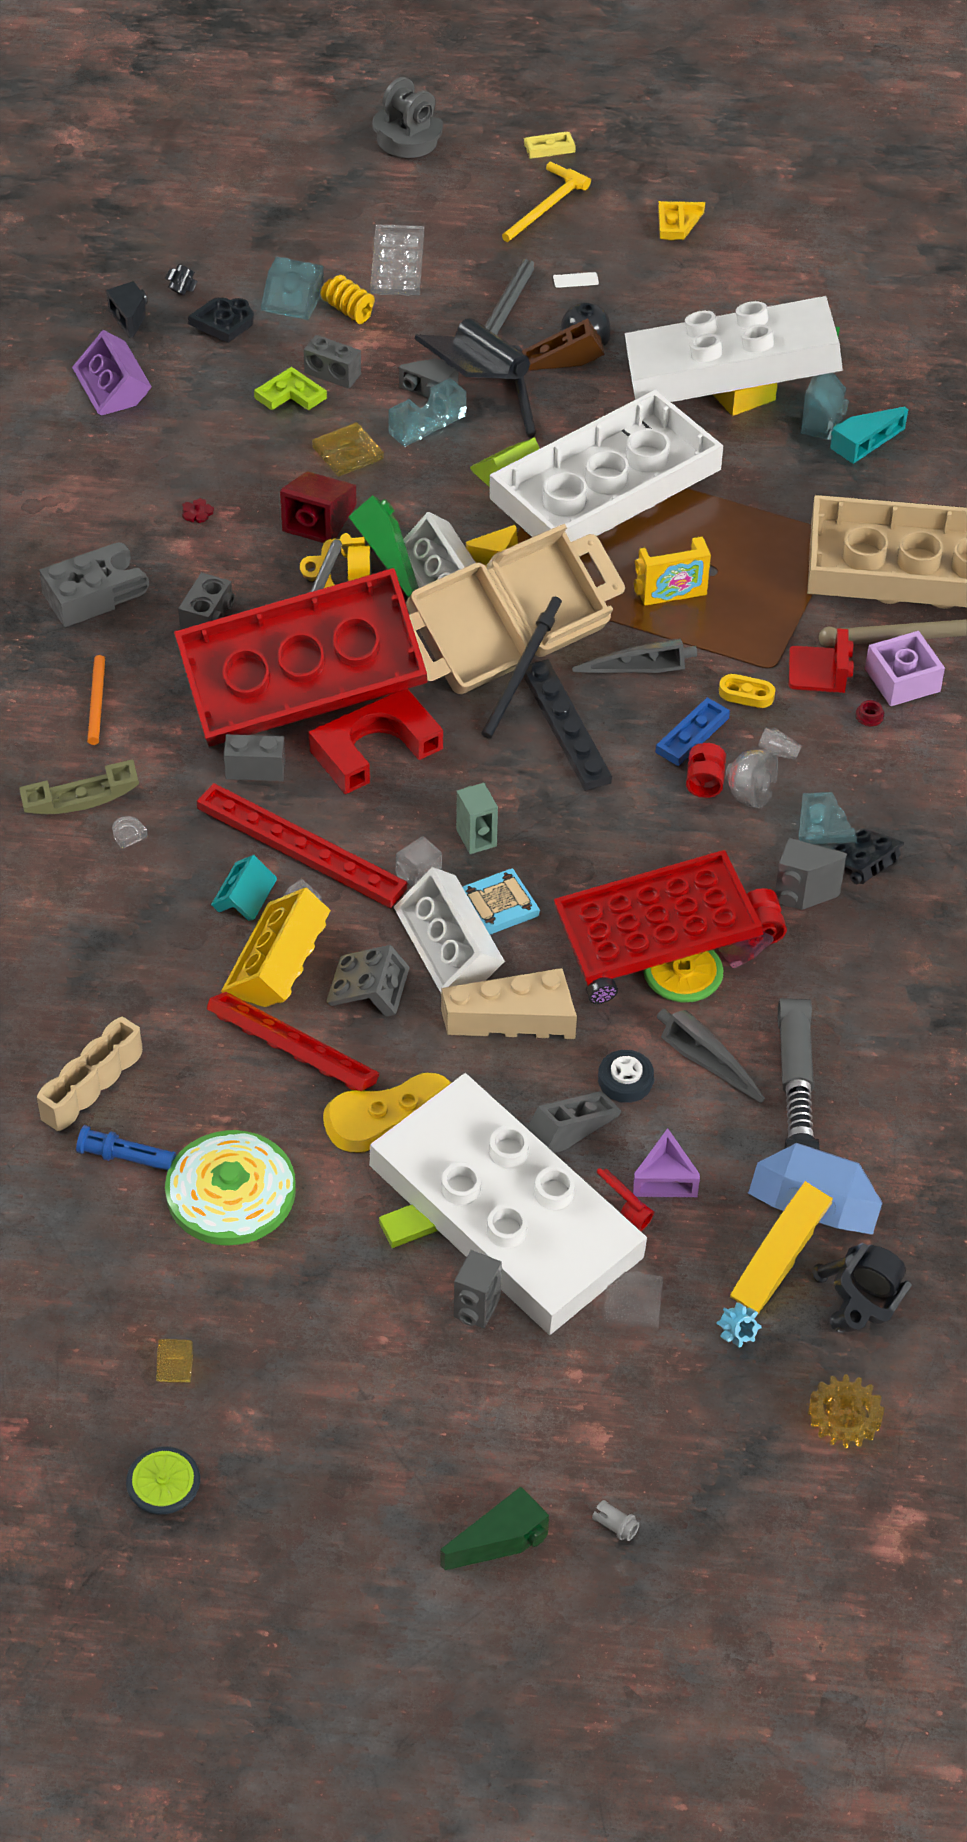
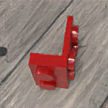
(822, 667)

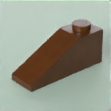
(567, 348)

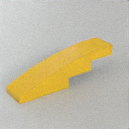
(781, 1247)

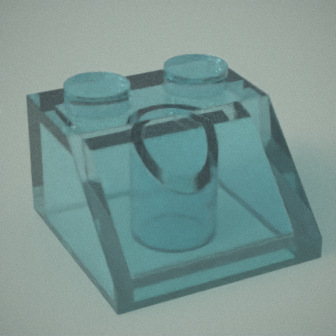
(292, 288)
(824, 406)

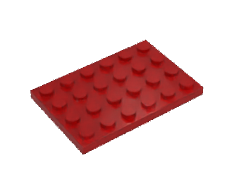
(657, 917)

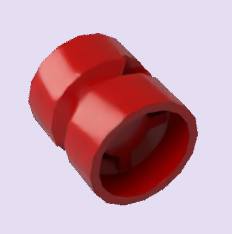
(706, 770)
(769, 912)

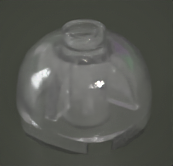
(751, 777)

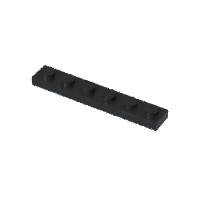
(567, 725)

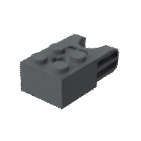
(92, 583)

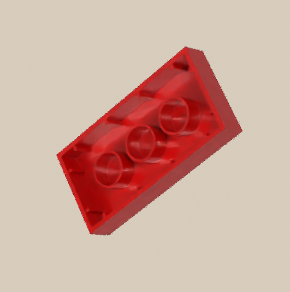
(301, 657)

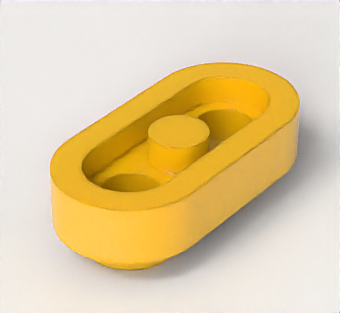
(746, 690)

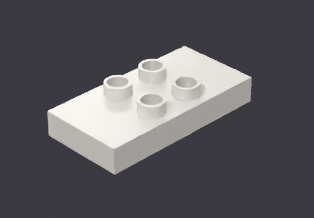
(734, 349)
(603, 475)
(510, 1199)

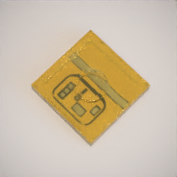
(347, 449)

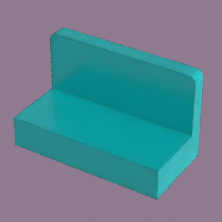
(245, 888)

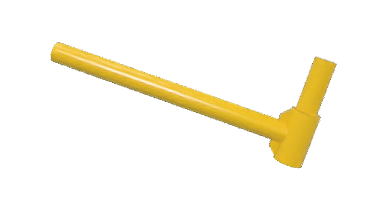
(572, 180)

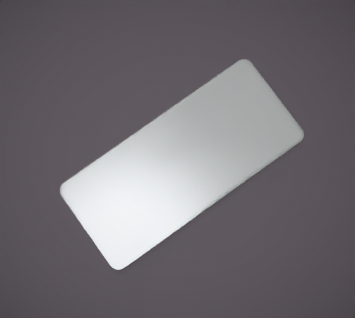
(578, 279)

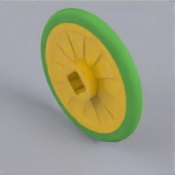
(687, 978)

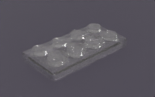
(397, 260)

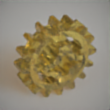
(846, 1411)

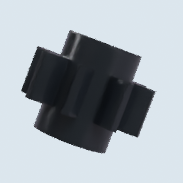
(181, 279)

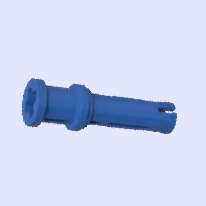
(111, 1146)

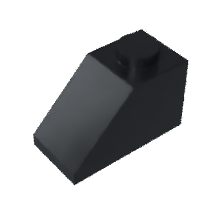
(127, 306)

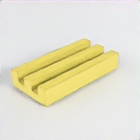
(549, 145)

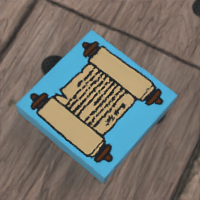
(501, 901)

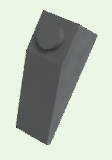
(572, 1119)

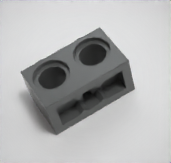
(332, 361)
(206, 601)
(477, 1289)

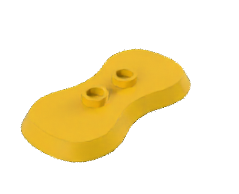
(362, 1117)

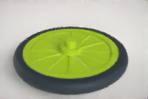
(163, 1480)

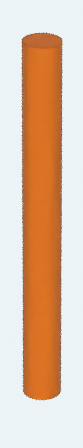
(96, 700)

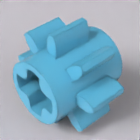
(739, 1324)

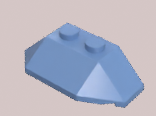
(854, 1198)

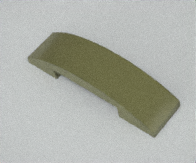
(81, 794)

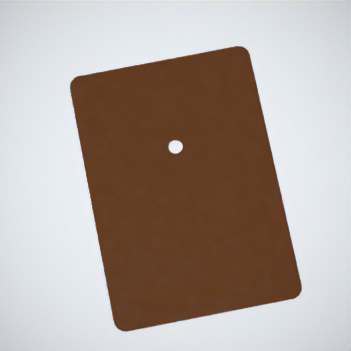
(750, 600)

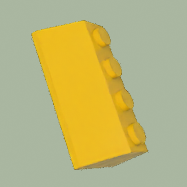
(277, 949)

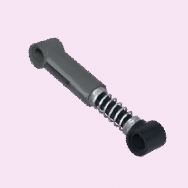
(797, 1068)

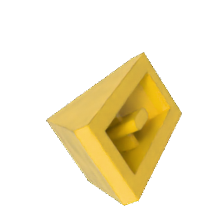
(486, 546)

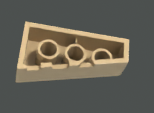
(511, 1005)

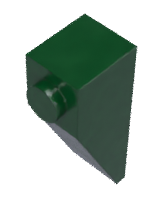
(499, 1533)

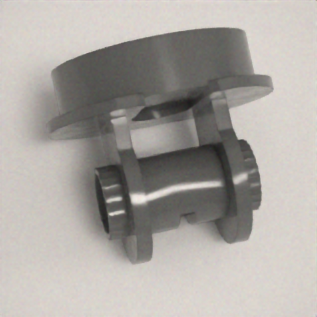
(406, 121)

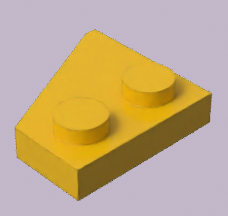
(678, 218)

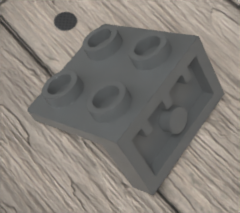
(370, 974)

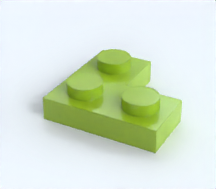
(290, 385)

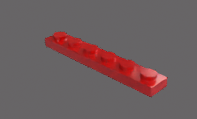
(300, 1045)

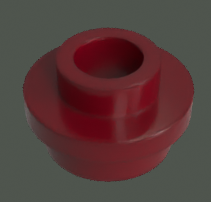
(870, 713)

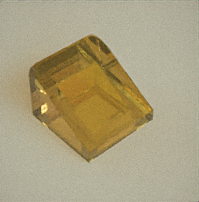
(174, 1360)

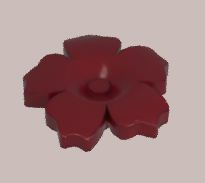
(197, 511)

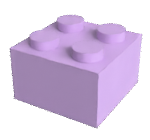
(904, 668)

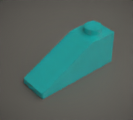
(866, 432)

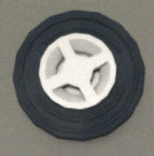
(621, 1065)

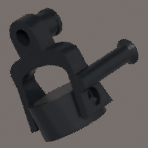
(873, 1271)

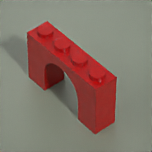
(395, 715)

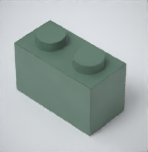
(476, 818)

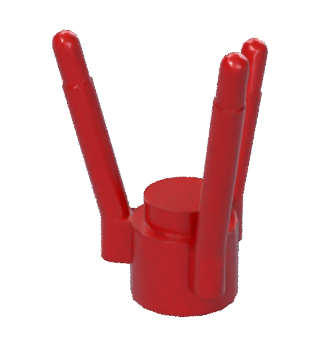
(634, 1209)

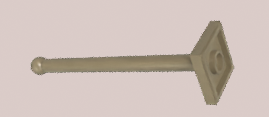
(880, 633)

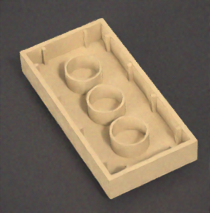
(888, 551)

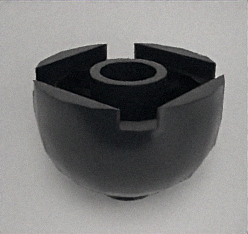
(594, 313)

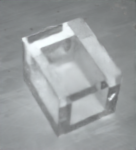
(417, 860)

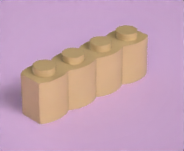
(89, 1074)

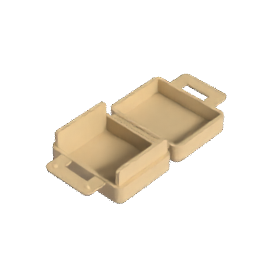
(486, 616)

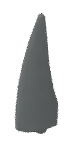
(645, 658)
(702, 1047)

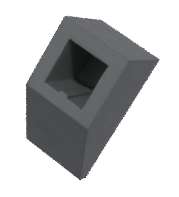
(425, 374)

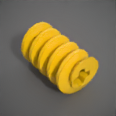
(348, 298)

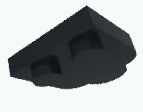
(223, 318)

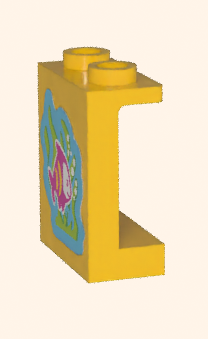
(673, 575)

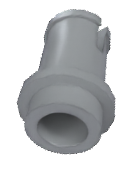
(623, 1525)

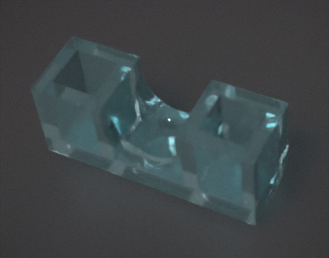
(411, 423)

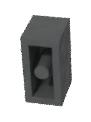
(254, 757)

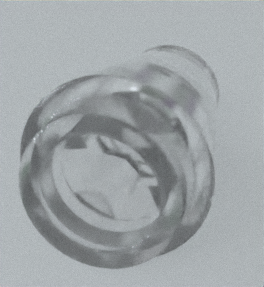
(779, 744)

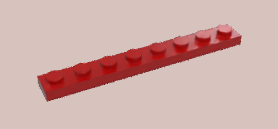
(302, 845)

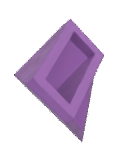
(666, 1171)

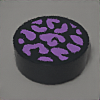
(601, 990)

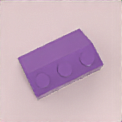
(111, 375)

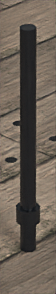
(544, 624)

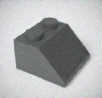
(809, 874)

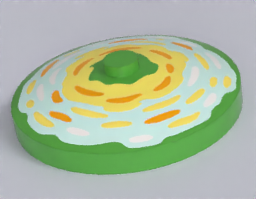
(230, 1187)

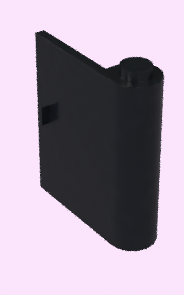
(477, 352)

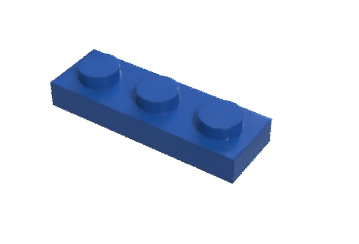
(692, 731)

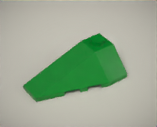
(384, 536)

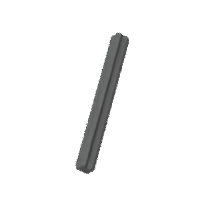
(510, 296)

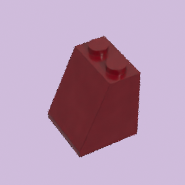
(316, 506)

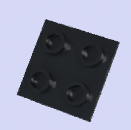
(869, 854)

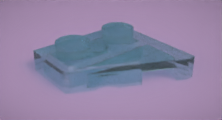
(824, 820)

